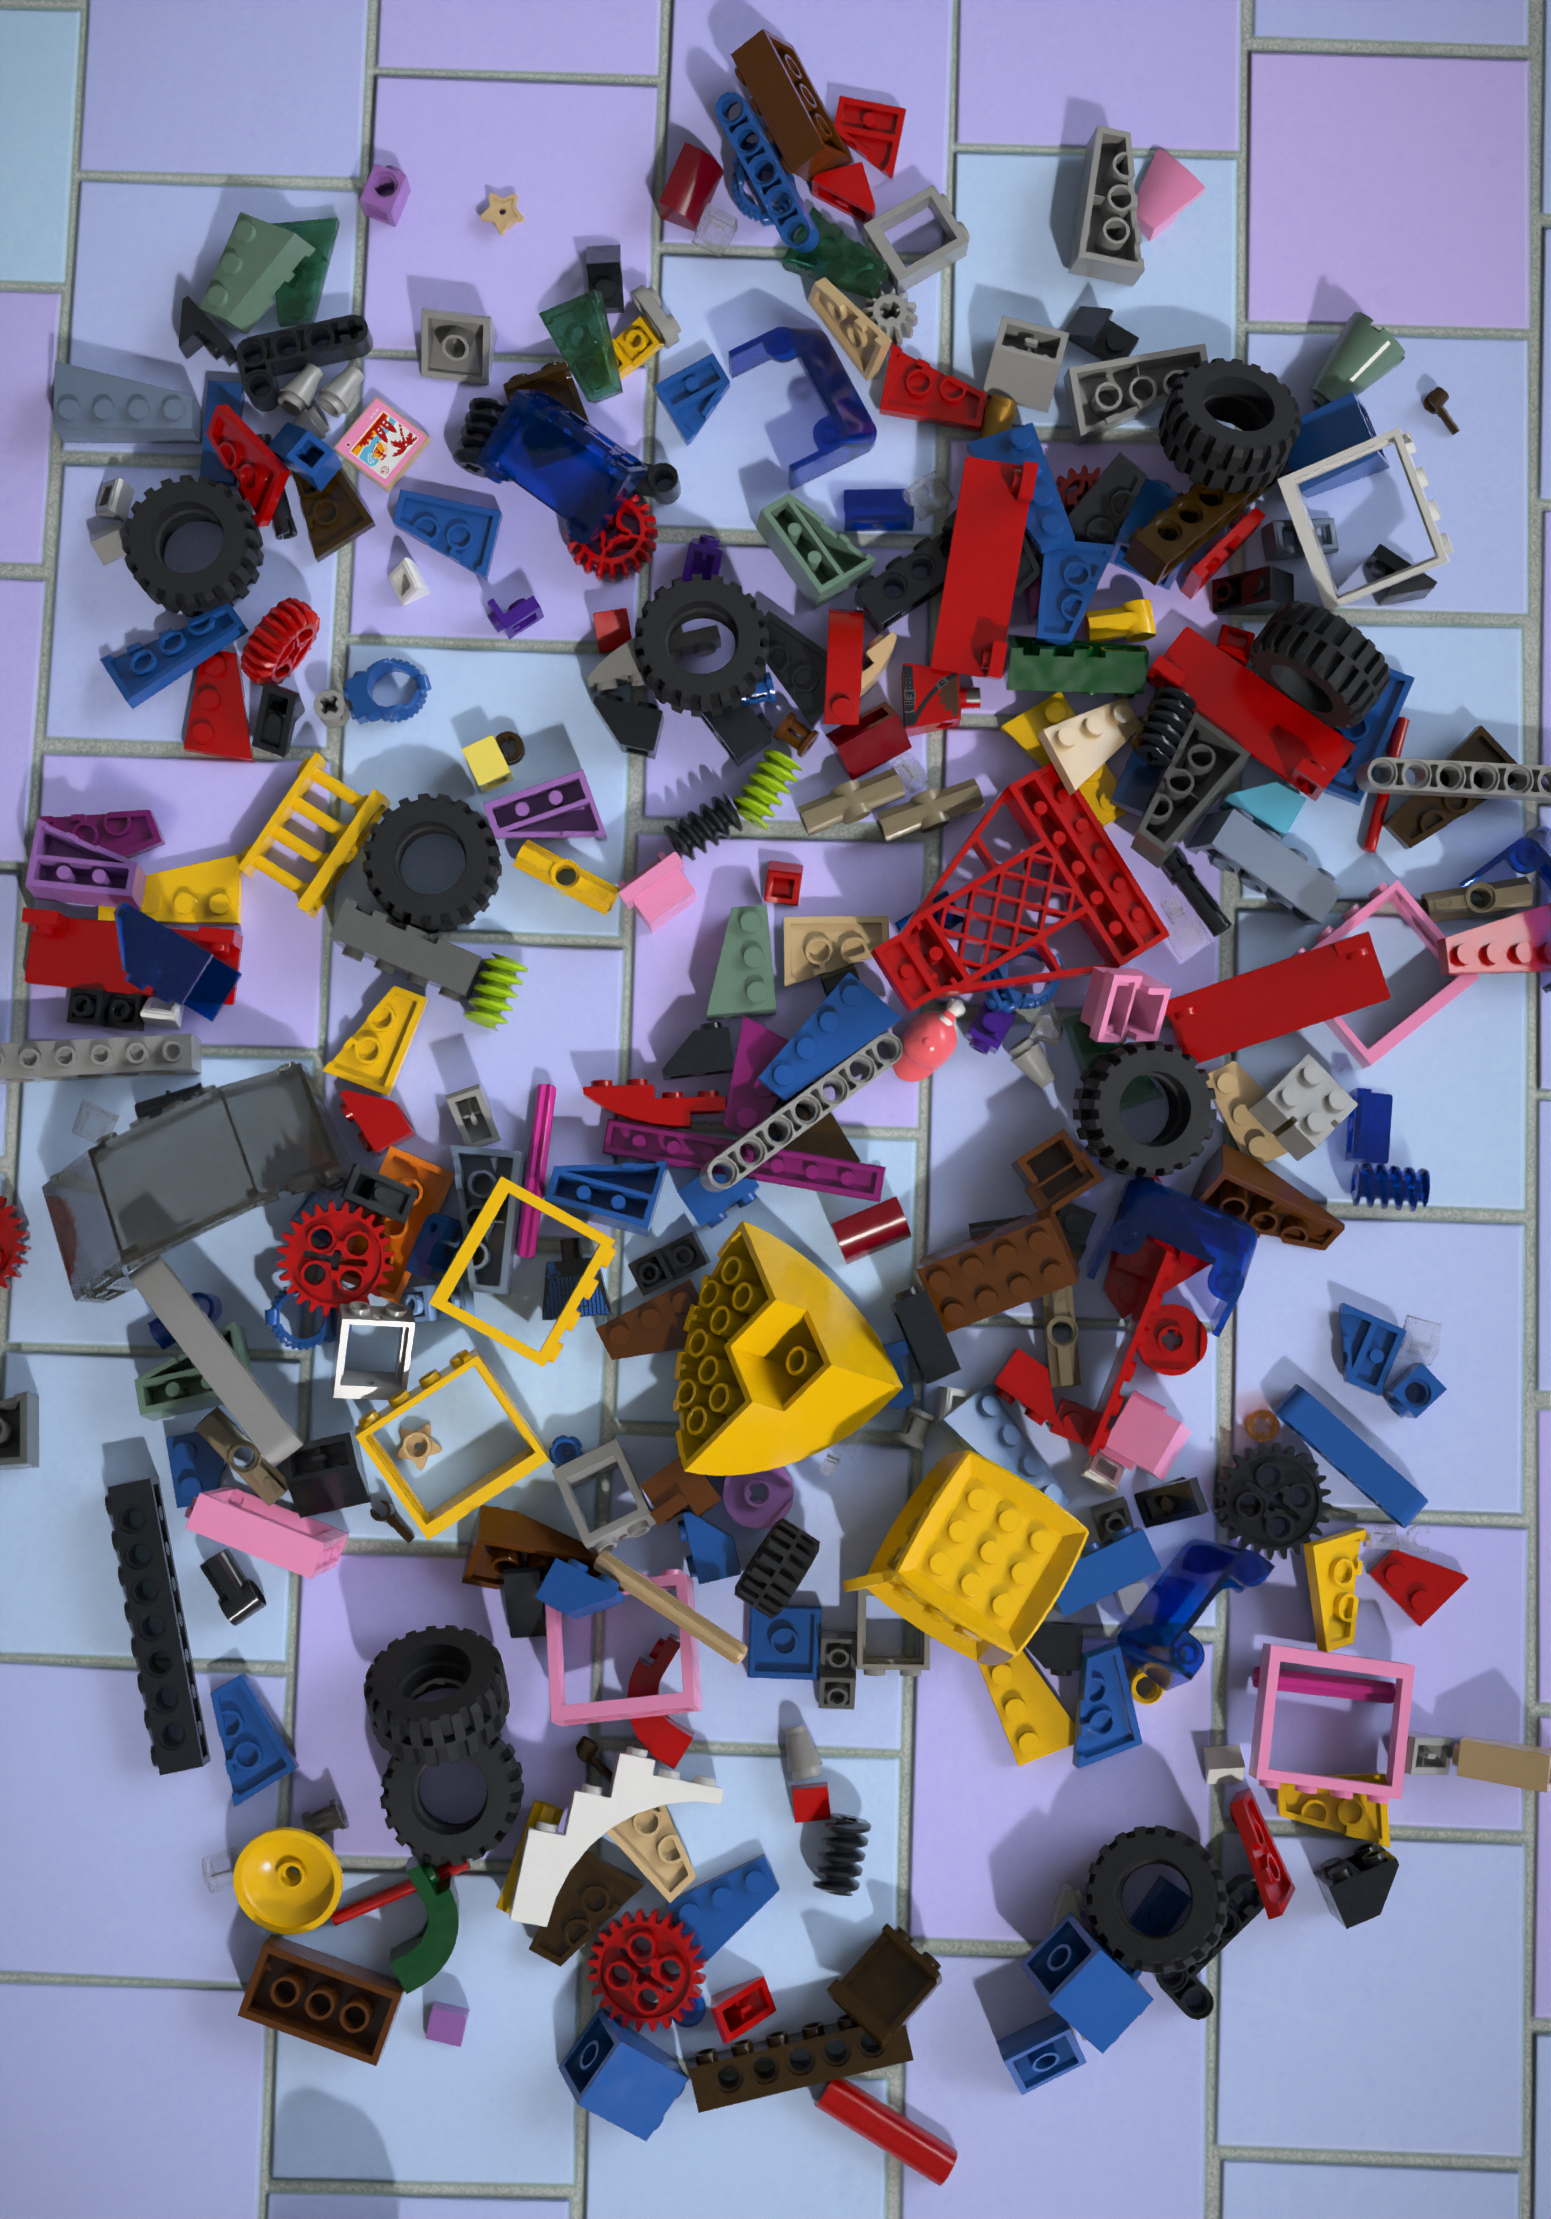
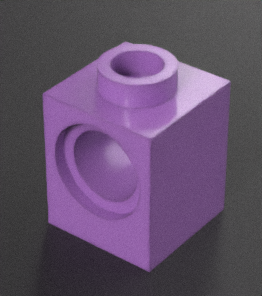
(389, 207)

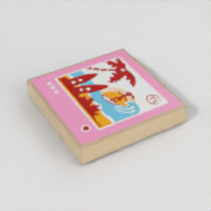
(382, 444)

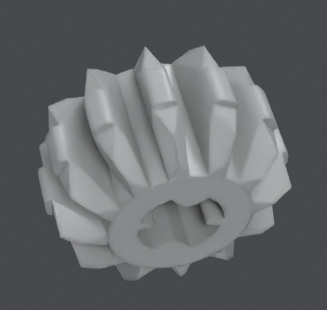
(893, 305)

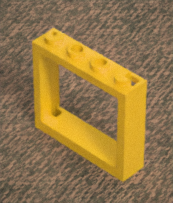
(568, 1315)
(481, 1490)

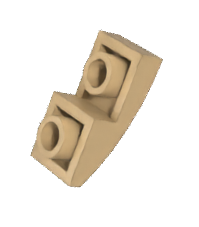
(877, 658)

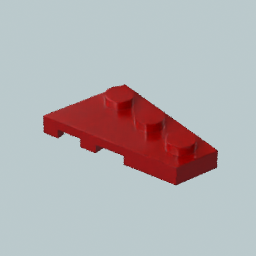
(926, 395)
(251, 460)
(1221, 551)
(218, 710)
(1263, 1855)

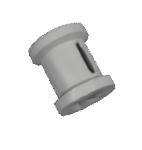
(333, 699)
(915, 1427)

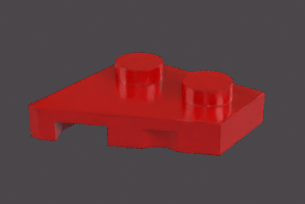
(871, 131)
(1415, 1583)

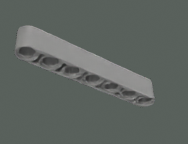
(1460, 776)
(816, 1105)
(216, 1360)

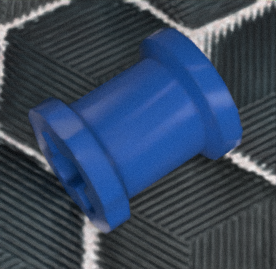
(763, 693)

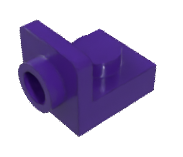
(703, 557)
(518, 618)
(988, 1029)

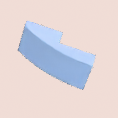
(419, 1298)

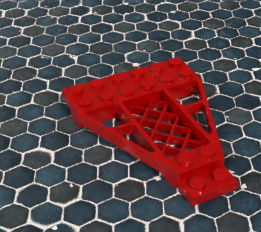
(1085, 871)

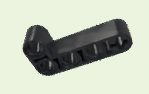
(303, 339)
(1187, 1980)

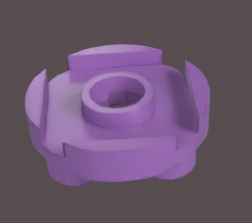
(758, 1513)

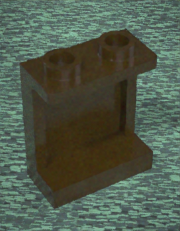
(552, 379)
(887, 1985)

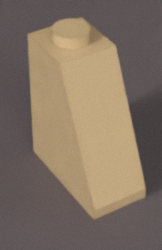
(1504, 1763)

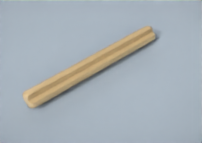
(671, 1608)

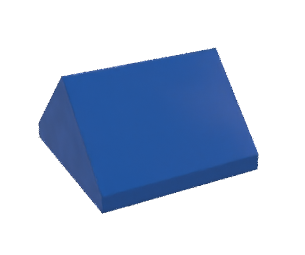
(1041, 2052)

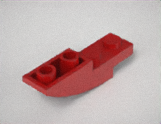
(639, 1103)

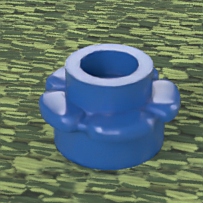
(560, 1444)

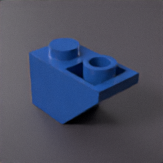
(306, 455)
(711, 1206)
(712, 1549)
(577, 1593)

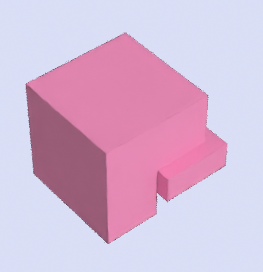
(658, 891)
(1124, 1005)
(1146, 1437)

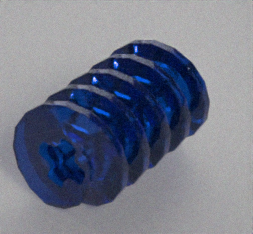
(1390, 1186)

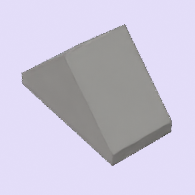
(473, 1116)
(1427, 1754)

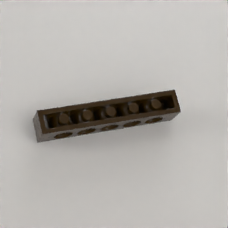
(1185, 528)
(715, 2092)

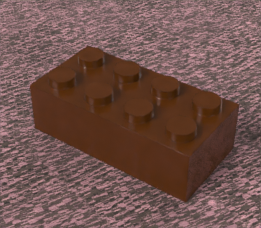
(789, 106)
(999, 1270)
(322, 1999)

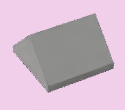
(457, 346)

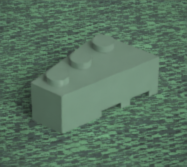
(251, 271)
(812, 552)
(745, 968)
(179, 1387)

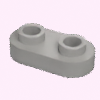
(648, 305)

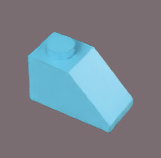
(1271, 805)

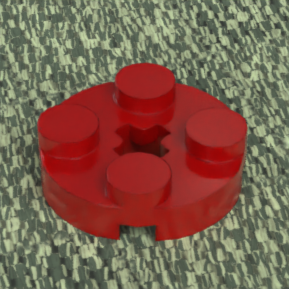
(1184, 1355)

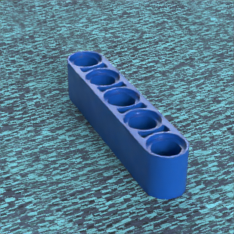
(755, 161)
(1350, 1456)

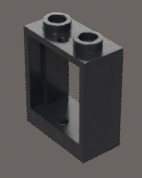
(924, 1335)

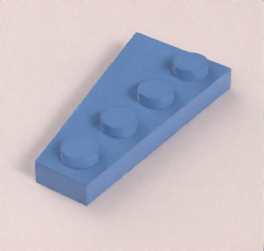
(990, 1431)

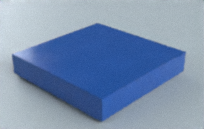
(785, 1644)

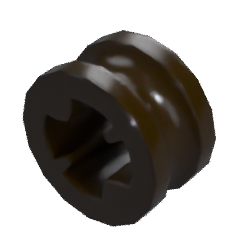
(519, 746)

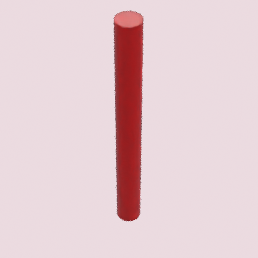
(1381, 800)
(390, 1894)

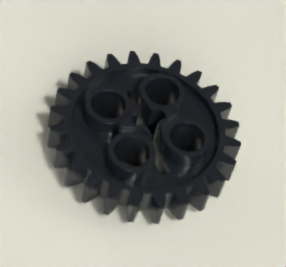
(1289, 1474)

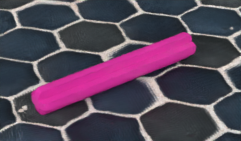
(1332, 1686)

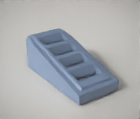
(1278, 543)

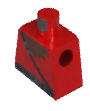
(933, 699)

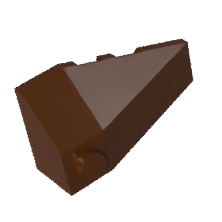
(1264, 1200)
(512, 1540)

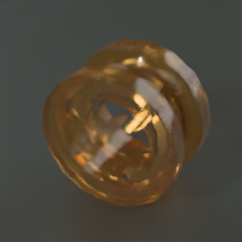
(1260, 1436)

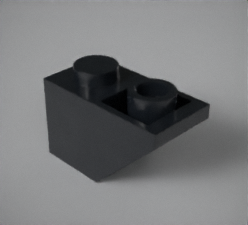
(1252, 592)
(632, 726)

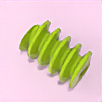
(765, 787)
(495, 991)

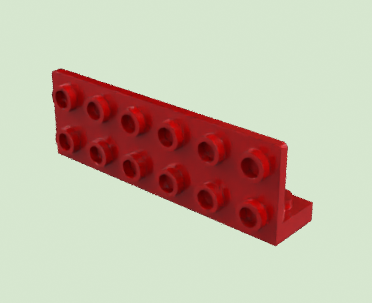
(983, 567)
(1253, 713)
(87, 956)
(1278, 998)
(1090, 1425)

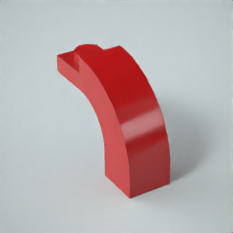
(844, 666)
(658, 1734)

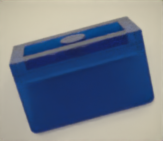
(877, 510)
(1369, 1127)

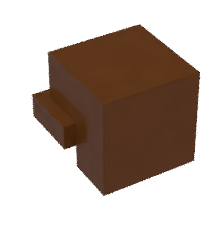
(1056, 1172)
(676, 1490)

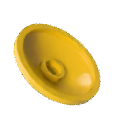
(283, 1899)

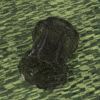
(325, 1819)

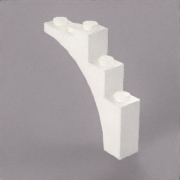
(552, 1854)

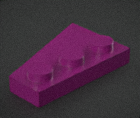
(120, 832)
(748, 1099)

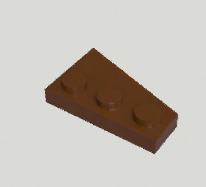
(652, 1325)

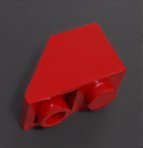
(379, 1119)
(1027, 1383)

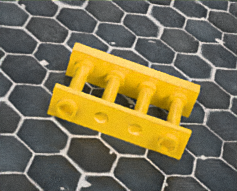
(330, 866)

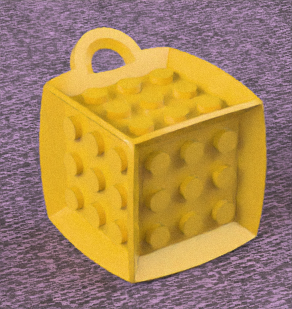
(975, 1558)

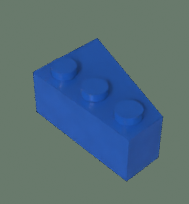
(609, 1194)
(1107, 1569)

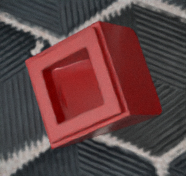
(611, 629)
(1235, 643)
(783, 883)
(811, 1802)

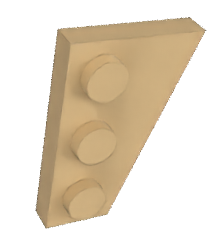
(851, 328)
(829, 943)

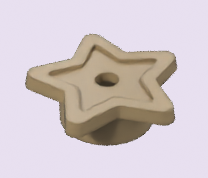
(505, 221)
(409, 1451)

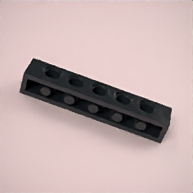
(884, 610)

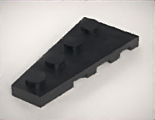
(1105, 504)

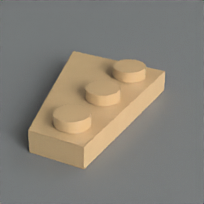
(1088, 740)
(1234, 1097)
(656, 1850)

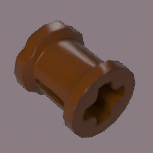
(784, 732)

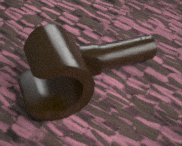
(1434, 404)
(393, 1521)
(586, 1750)

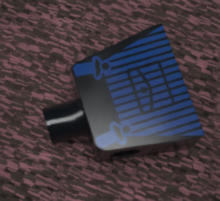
(562, 1278)

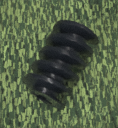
(479, 425)
(1162, 726)
(703, 827)
(843, 1855)

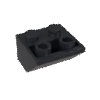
(327, 1475)
(1358, 1884)

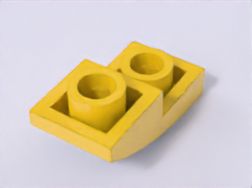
(635, 346)

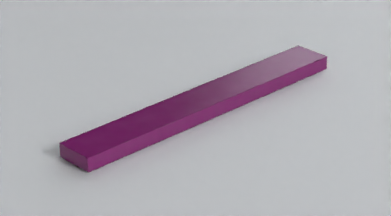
(783, 1168)

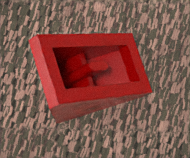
(846, 191)
(741, 2008)

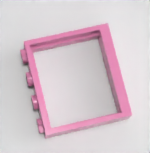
(1428, 933)
(266, 1531)
(635, 1707)
(1306, 1782)

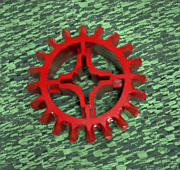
(640, 544)
(280, 642)

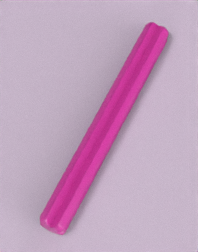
(536, 1168)

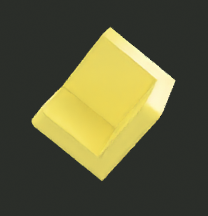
(487, 764)

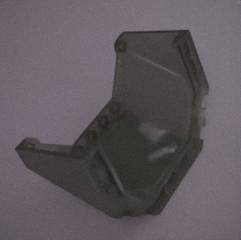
(190, 1175)

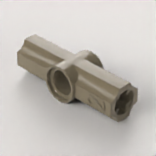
(851, 801)
(930, 810)
(1496, 898)
(1061, 1356)
(226, 1439)

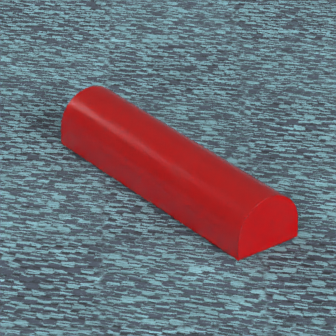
(887, 2129)

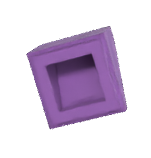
(447, 2023)

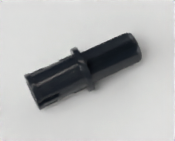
(154, 1106)

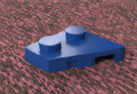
(693, 395)
(1367, 1348)
(193, 1466)

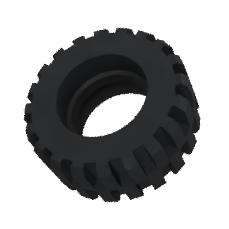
(1240, 397)
(166, 512)
(695, 601)
(1320, 663)
(407, 825)
(1187, 1100)
(441, 1727)
(447, 1840)
(1106, 1911)

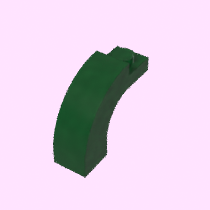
(428, 1951)

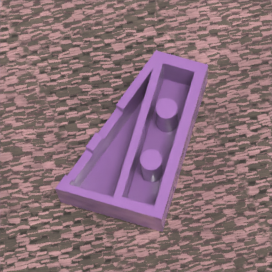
(547, 811)
(80, 873)

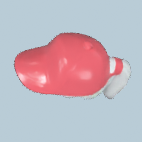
(929, 1041)

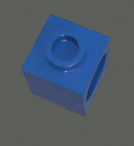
(1429, 1390)

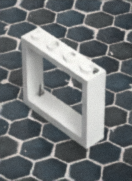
(1307, 535)

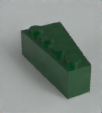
(1080, 668)

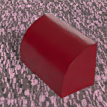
(690, 187)
(870, 743)
(871, 1230)

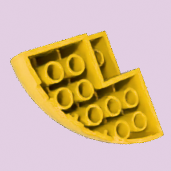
(773, 1362)

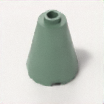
(1356, 361)

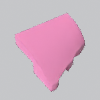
(1165, 193)

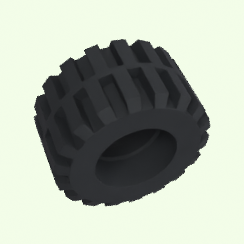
(777, 1568)

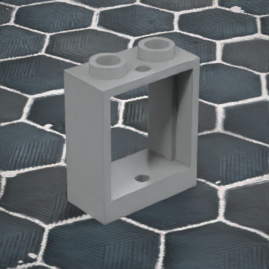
(904, 277)
(372, 1384)
(590, 1467)
(878, 1664)

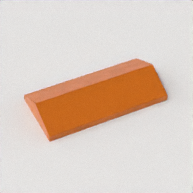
(433, 1187)

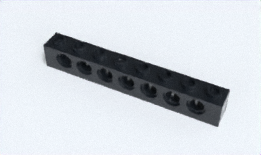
(173, 1640)

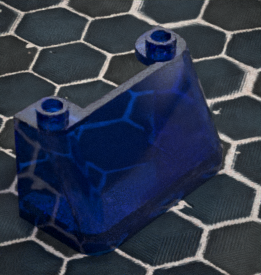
(561, 462)
(1158, 1630)

